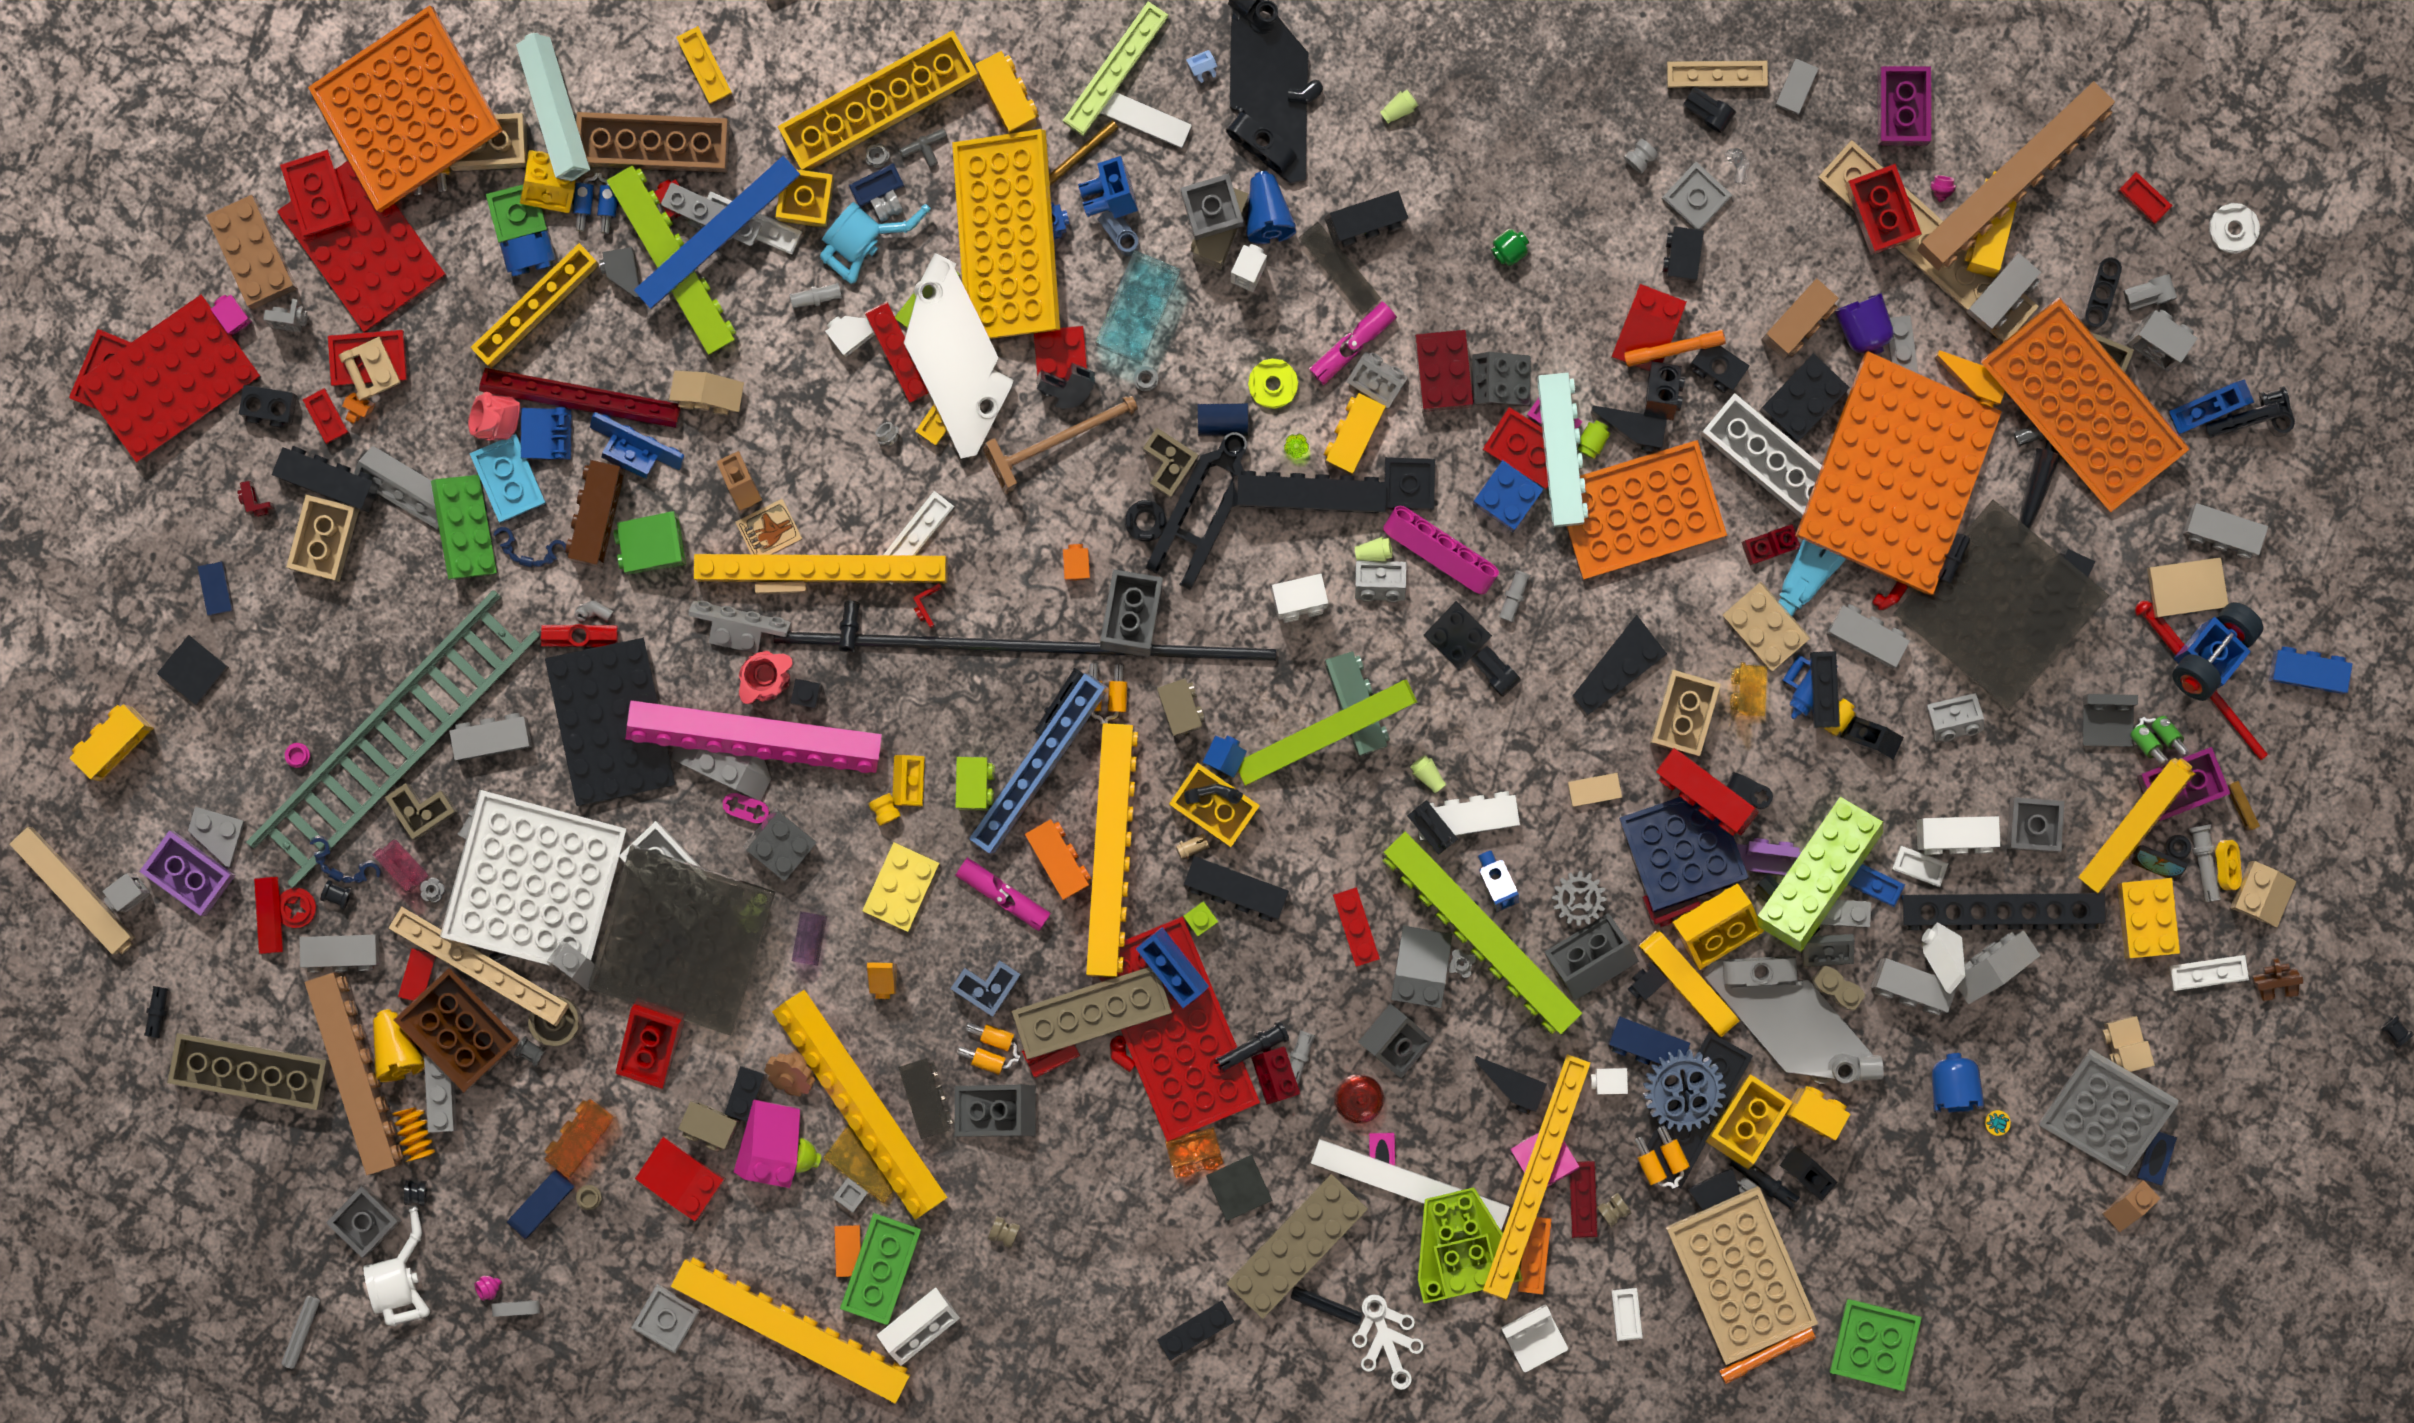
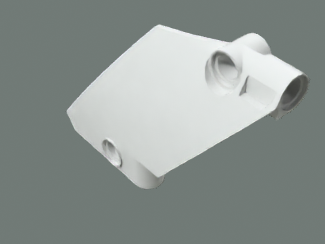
(955, 357)

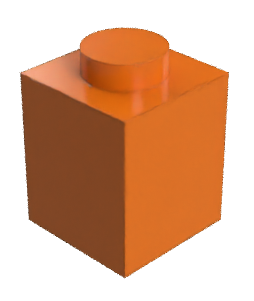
(1076, 563)

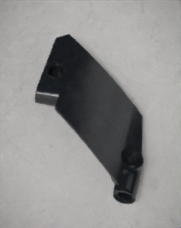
(1262, 69)

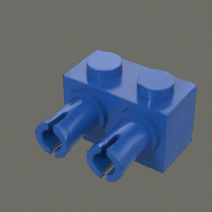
(1117, 190)

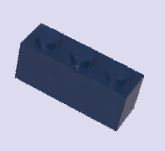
(1644, 1042)

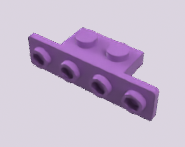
(1768, 858)

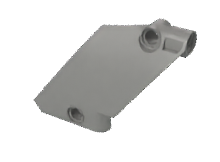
(1792, 1019)

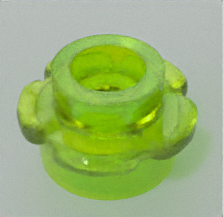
(1296, 439)

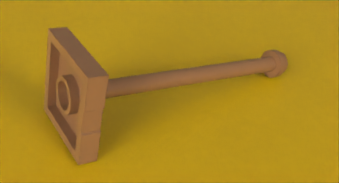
(1003, 465)

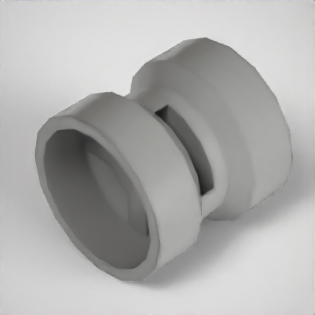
(1641, 156)
(887, 206)

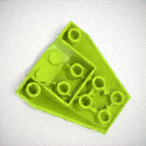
(1456, 1245)

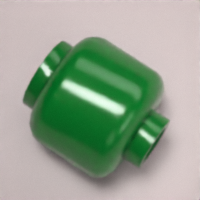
(1510, 247)

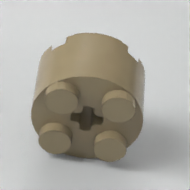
(557, 1036)

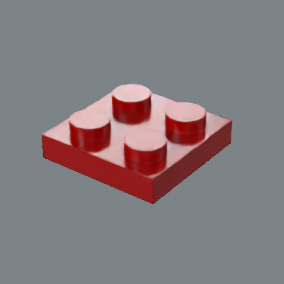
(1059, 349)

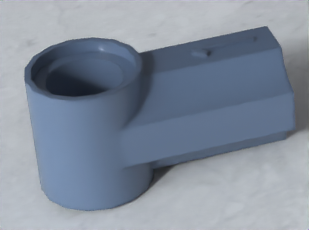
(1118, 230)

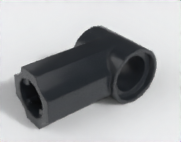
(1714, 113)
(1500, 675)

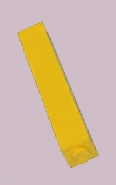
(2137, 824)

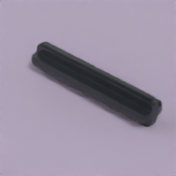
(1326, 1305)

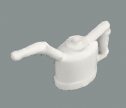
(393, 1284)

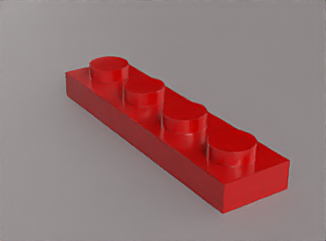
(892, 343)

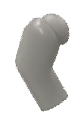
(592, 609)

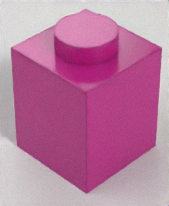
(230, 314)

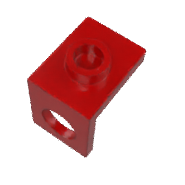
(920, 610)

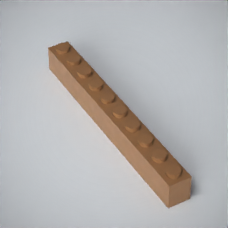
(2016, 176)

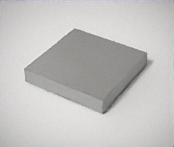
(1696, 196)
(666, 1318)

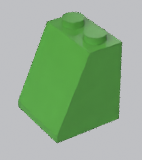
(650, 543)

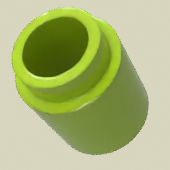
(1593, 439)

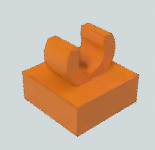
(357, 408)

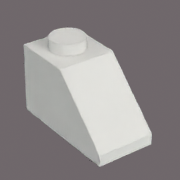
(849, 333)

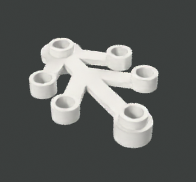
(1385, 1337)

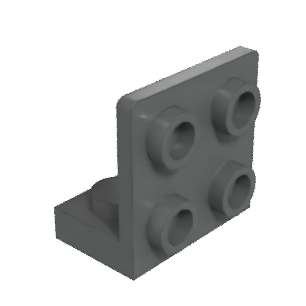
(1501, 378)
(2108, 719)

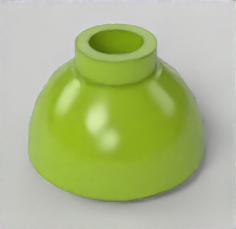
(807, 1156)

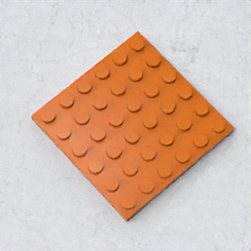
(405, 108)

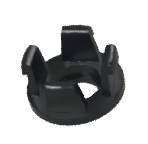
(1148, 507)

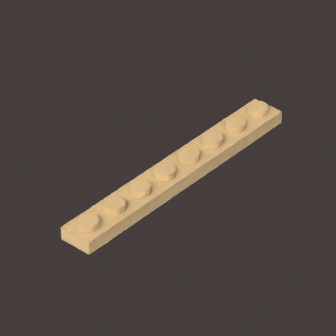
(479, 967)

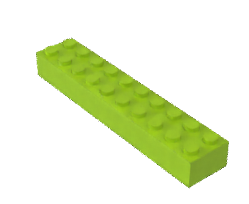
(1481, 933)

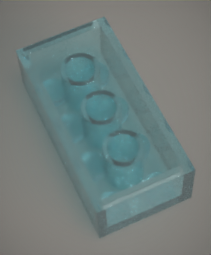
(1138, 307)

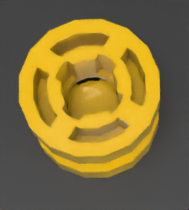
(884, 809)

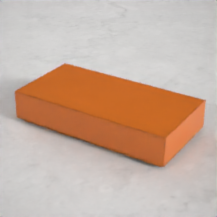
(846, 1248)

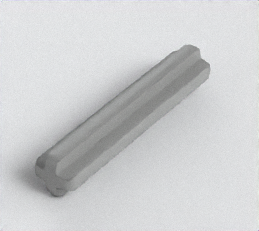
(300, 1332)

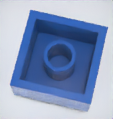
(1507, 496)

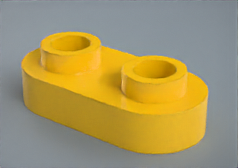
(2228, 865)

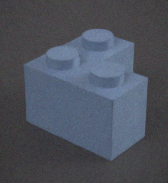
(990, 993)

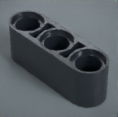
(2109, 283)

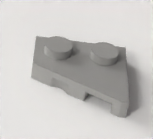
(217, 833)

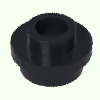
(2186, 847)

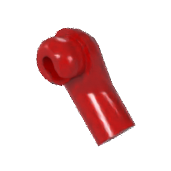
(1892, 598)
(1118, 1053)

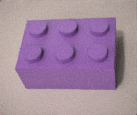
(187, 873)

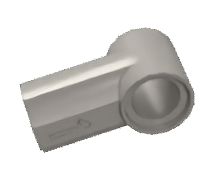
(2156, 291)

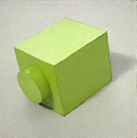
(1200, 919)

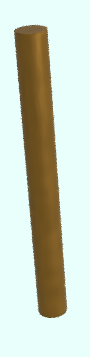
(1082, 152)

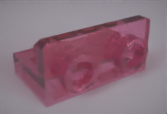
(401, 865)

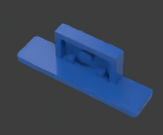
(632, 449)

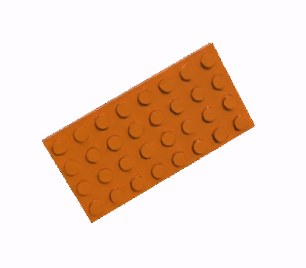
(2085, 404)

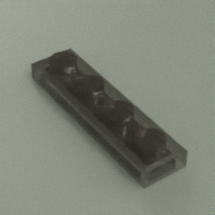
(1340, 268)

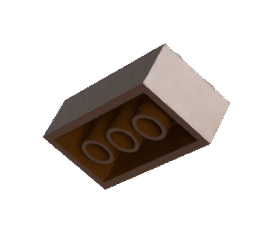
(596, 513)

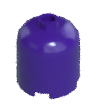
(1866, 324)

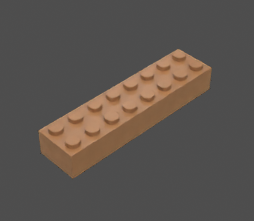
(354, 1073)

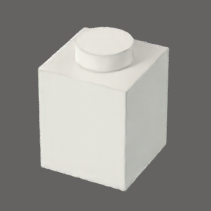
(1610, 1081)

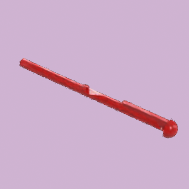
(2175, 645)

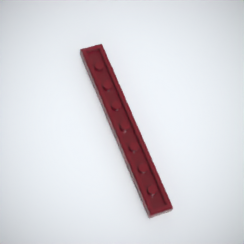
(580, 397)

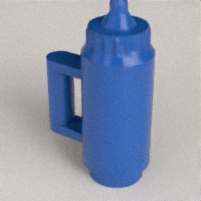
(1802, 697)

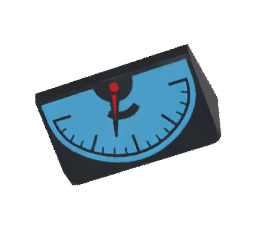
(2158, 863)

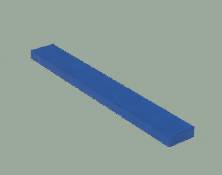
(717, 232)

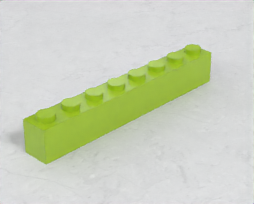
(661, 245)

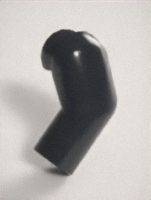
(1307, 94)

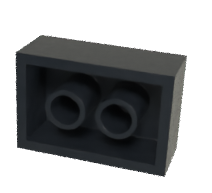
(1804, 398)

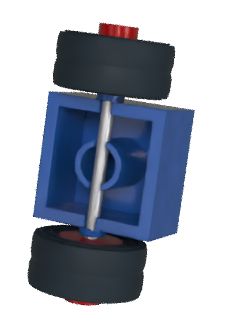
(2216, 651)

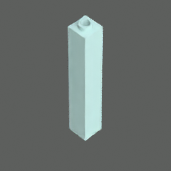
(552, 107)

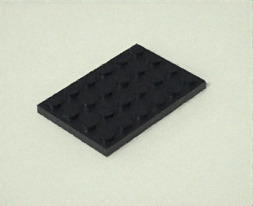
(592, 711)

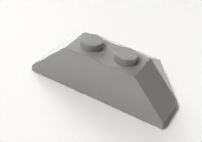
(741, 773)

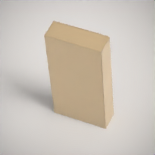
(780, 587)
(1594, 789)

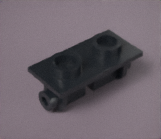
(1432, 827)

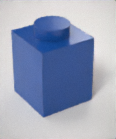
(1225, 755)

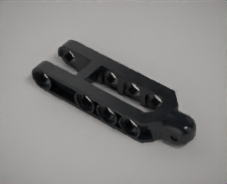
(1227, 457)

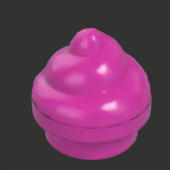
(1943, 187)
(487, 1287)

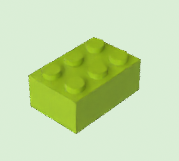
(973, 783)

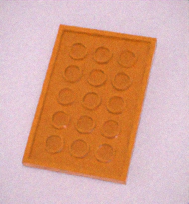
(1646, 510)

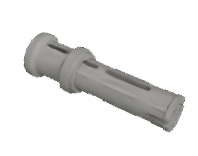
(2203, 849)

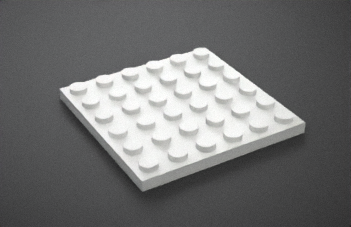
(531, 879)

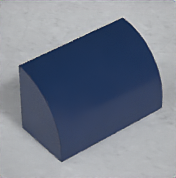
(1222, 419)

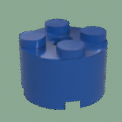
(528, 252)

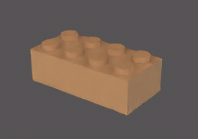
(251, 252)

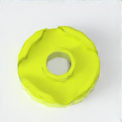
(1279, 397)

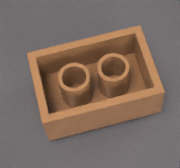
(1801, 320)

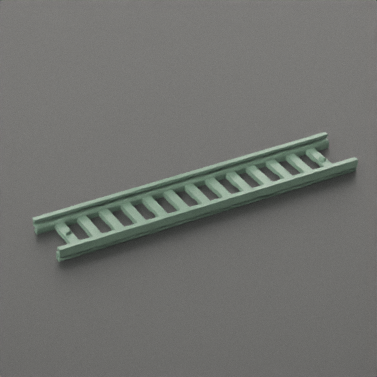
(375, 720)

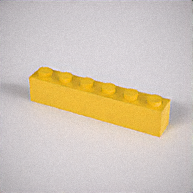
(535, 305)

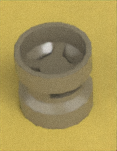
(1614, 1210)
(1004, 1232)

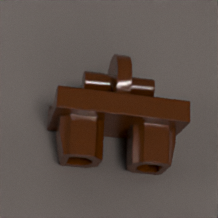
(2277, 976)

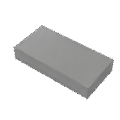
(1796, 86)

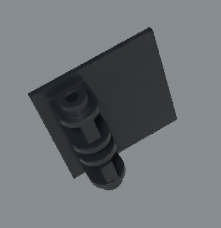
(1457, 635)

